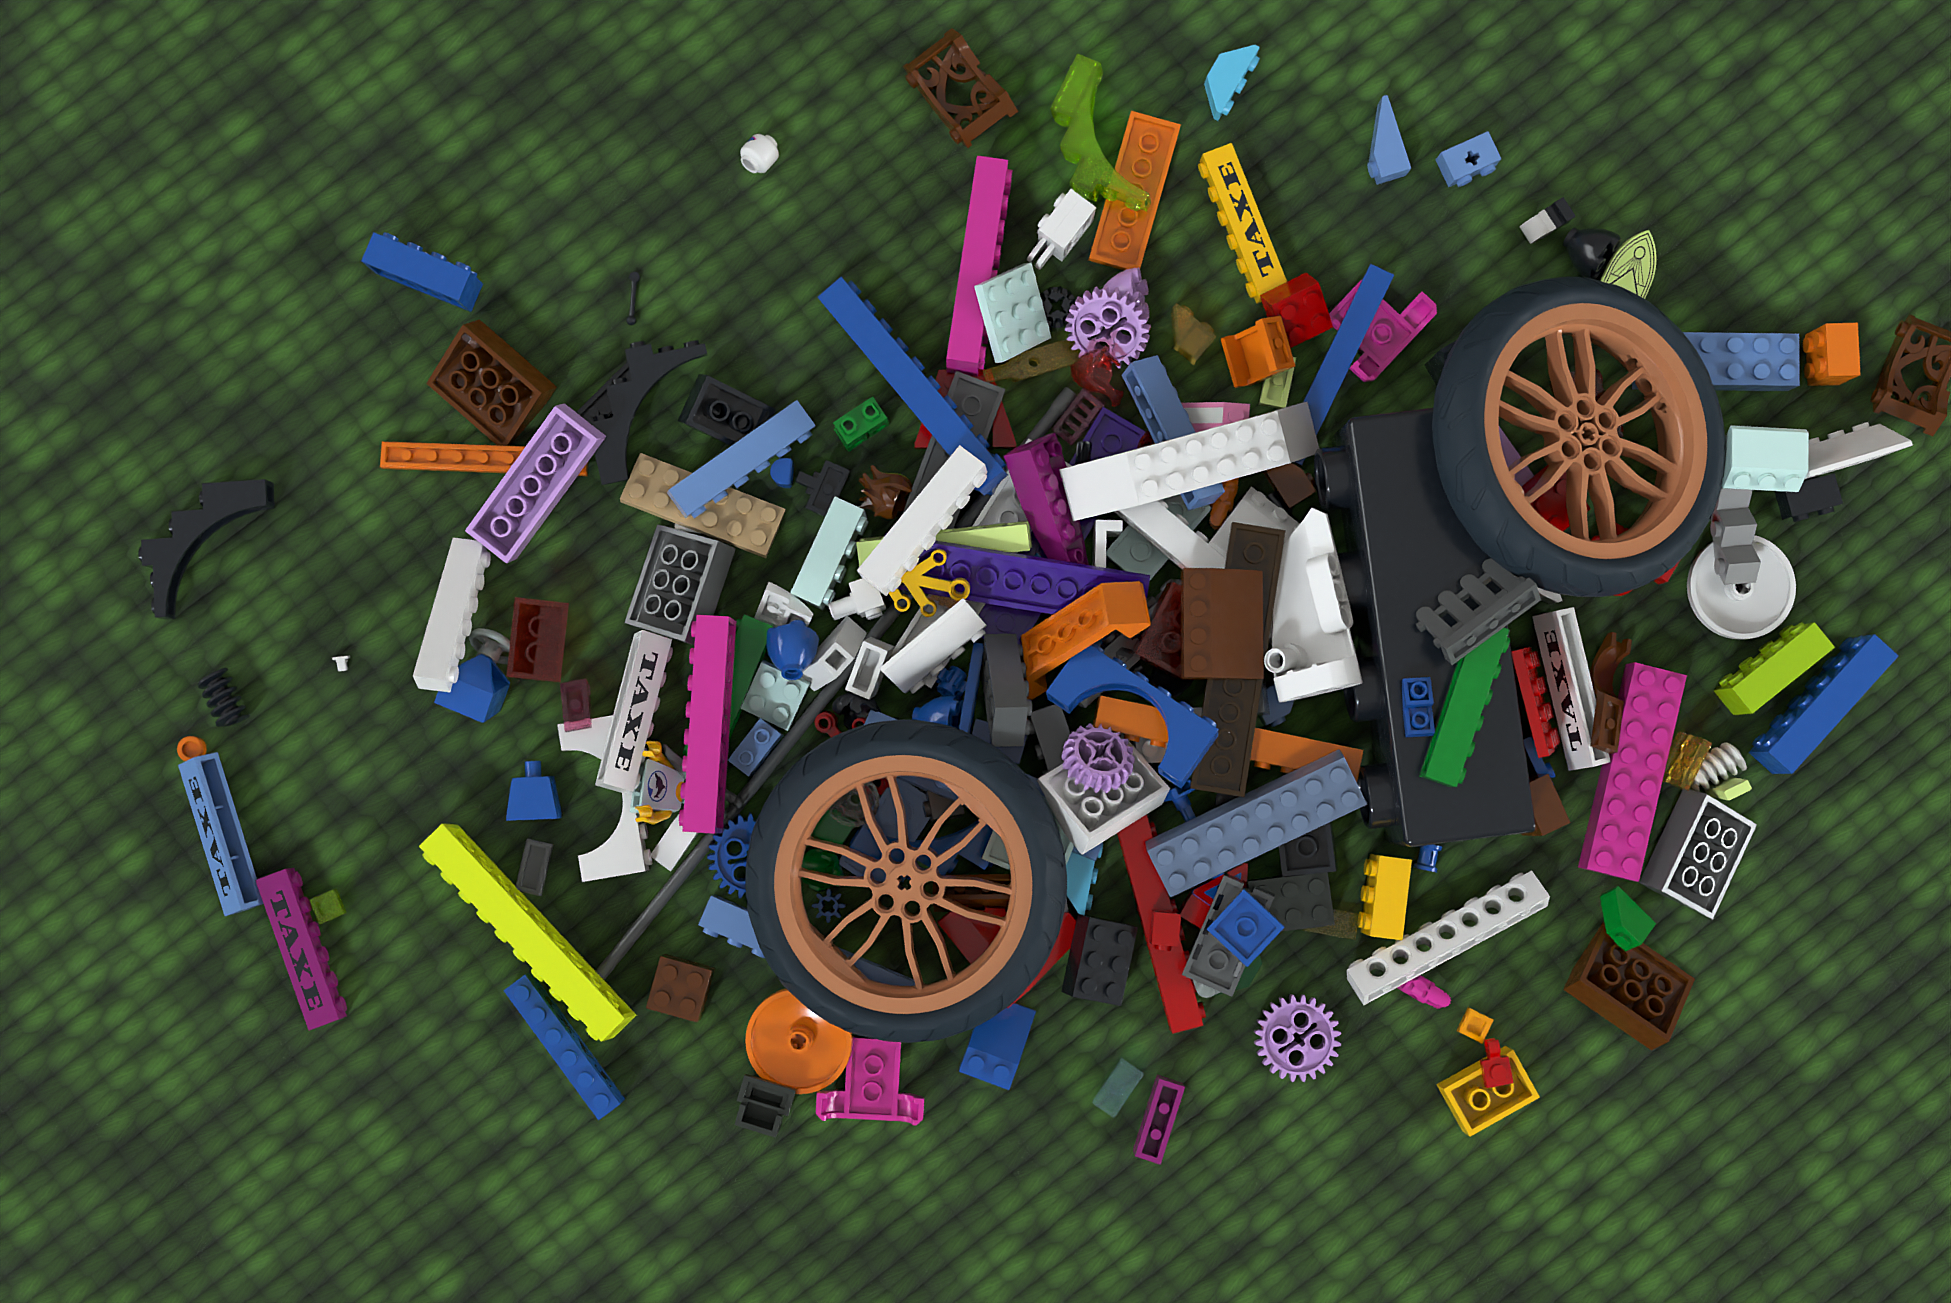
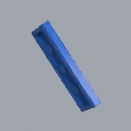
(971, 688)

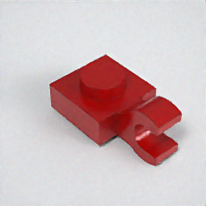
(1496, 1068)

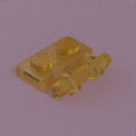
(1685, 760)

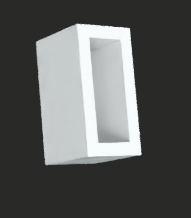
(866, 671)

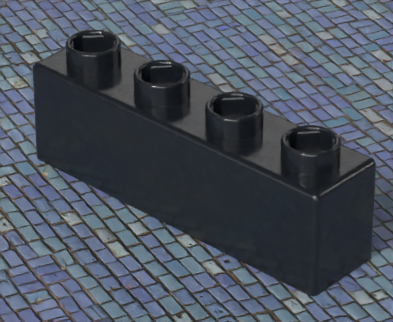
(1399, 558)

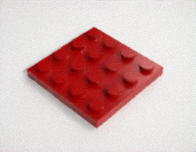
(1537, 709)

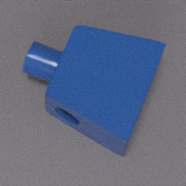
(533, 796)

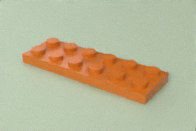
(1145, 164)

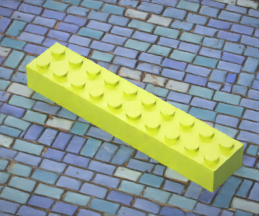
(527, 932)

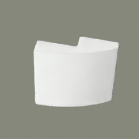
(781, 607)

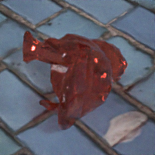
(1094, 373)

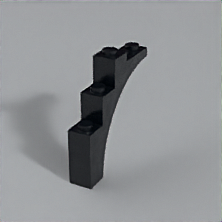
(626, 397)
(191, 528)

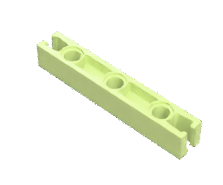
(1001, 537)

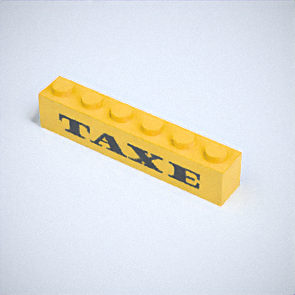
(1242, 219)

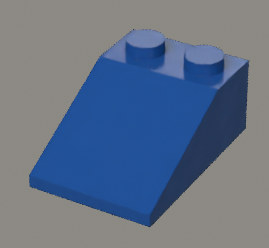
(998, 1046)

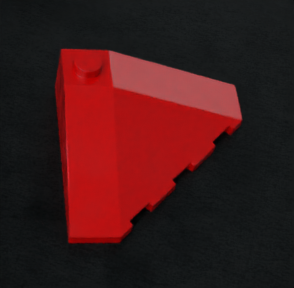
(975, 936)

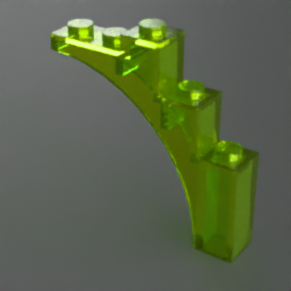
(1075, 108)

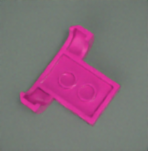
(1387, 332)
(871, 1087)

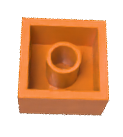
(1832, 354)

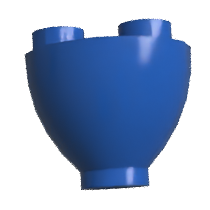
(792, 648)
(941, 710)

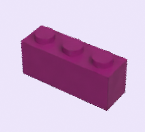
(1158, 1119)

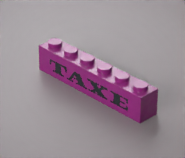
(301, 948)

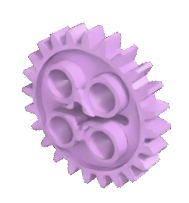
(1093, 308)
(1311, 1057)

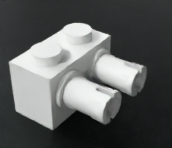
(863, 600)

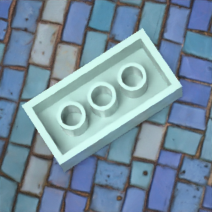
(829, 553)

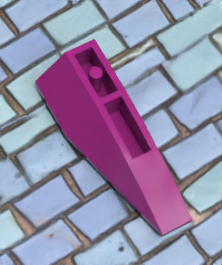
(1043, 498)

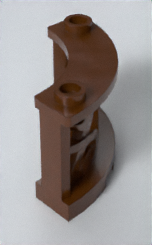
(995, 104)
(1924, 413)

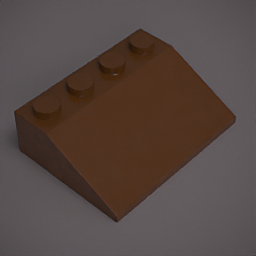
(490, 383)
(1221, 623)
(1630, 988)

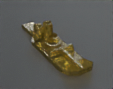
(1047, 357)

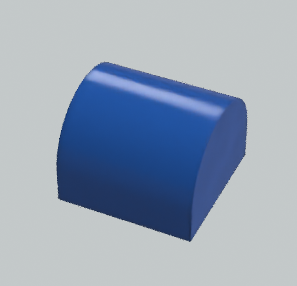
(782, 472)

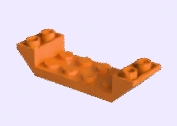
(1081, 624)

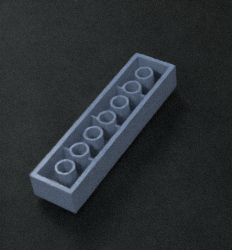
(1255, 823)

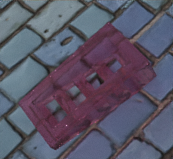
(1092, 398)

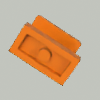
(1258, 352)

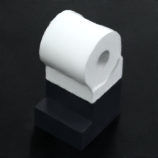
(1548, 221)

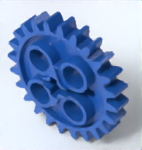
(738, 832)

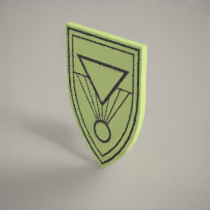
(1633, 264)

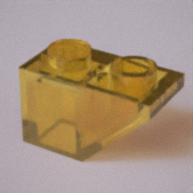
(1190, 335)

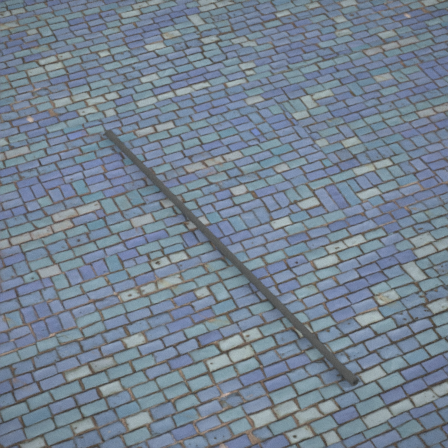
(1057, 409)

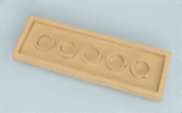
(733, 520)

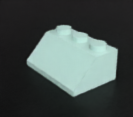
(1765, 458)

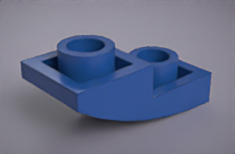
(1417, 707)

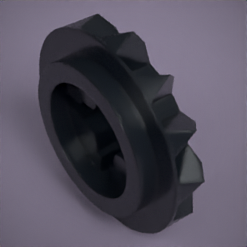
(1055, 294)

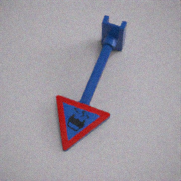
(1182, 803)

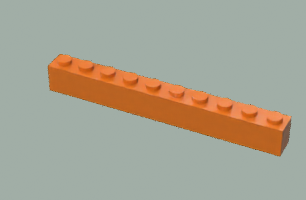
(1268, 746)

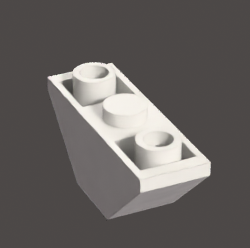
(835, 654)

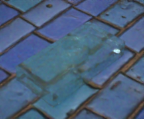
(1117, 1087)

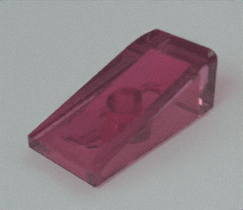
(576, 705)

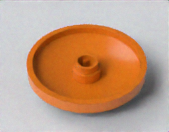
(795, 1045)

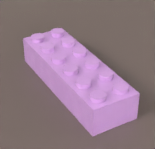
(535, 483)

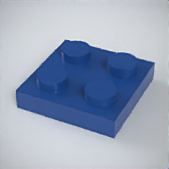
(1245, 927)

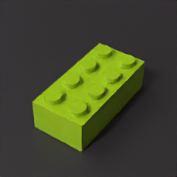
(1773, 668)

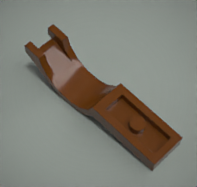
(1608, 707)

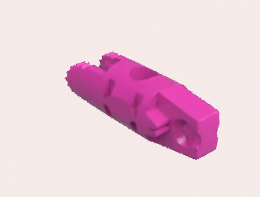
(1426, 992)

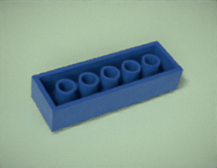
(1822, 703)

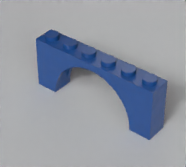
(1095, 672)

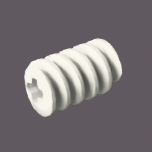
(1718, 763)

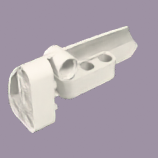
(1311, 616)

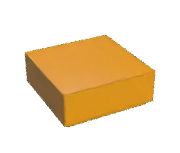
(1475, 1025)

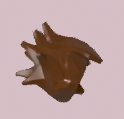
(885, 493)

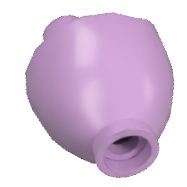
(1130, 281)

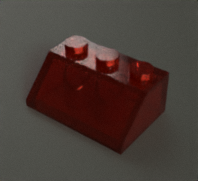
(537, 640)

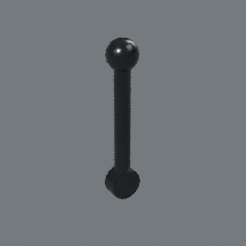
(635, 278)

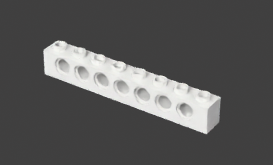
(1370, 987)

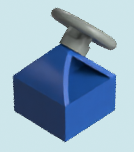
(480, 682)

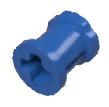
(1427, 857)

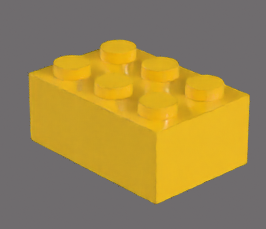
(1384, 896)
(1479, 1106)

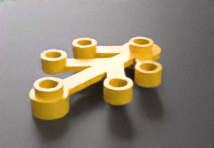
(914, 579)

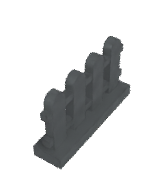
(1486, 620)

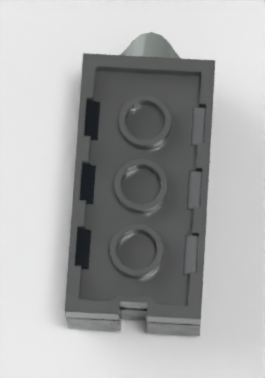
(1210, 962)

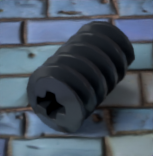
(221, 698)

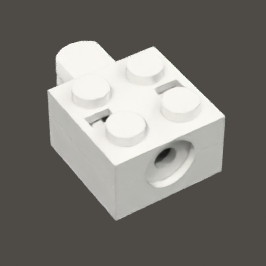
(1062, 228)

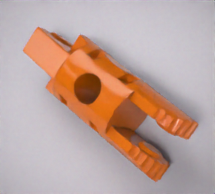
(1223, 504)

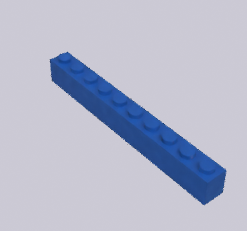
(907, 378)

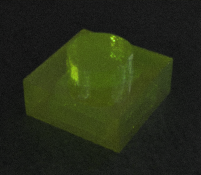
(327, 906)

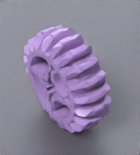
(1103, 771)

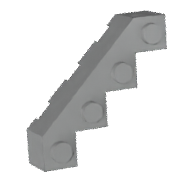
(1733, 536)

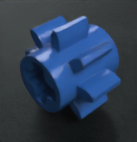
(951, 681)
(821, 904)

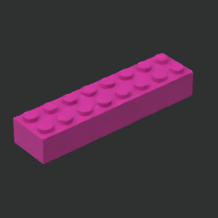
(978, 261)
(708, 724)
(1633, 778)

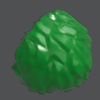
(824, 862)

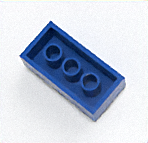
(422, 271)

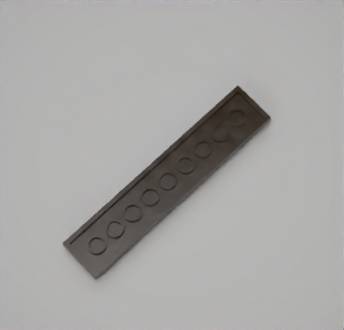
(1236, 701)

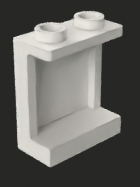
(1101, 530)

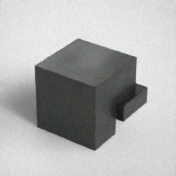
(763, 1105)

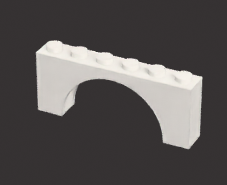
(626, 847)

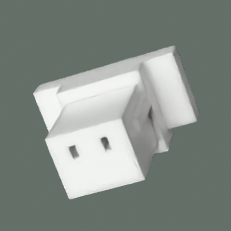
(341, 662)

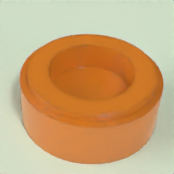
(191, 747)

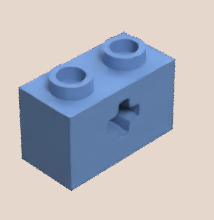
(1479, 150)
(755, 747)

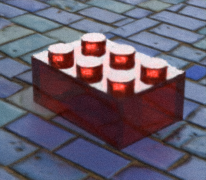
(1161, 641)

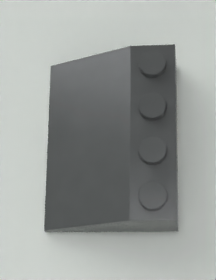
(679, 582)
(1698, 852)

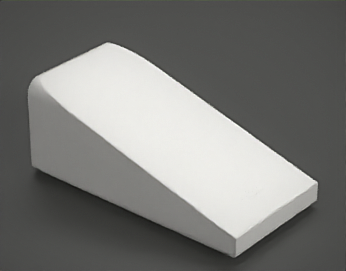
(673, 845)

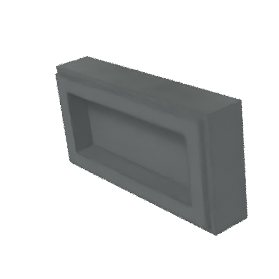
(534, 867)

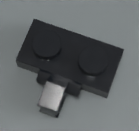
(823, 486)

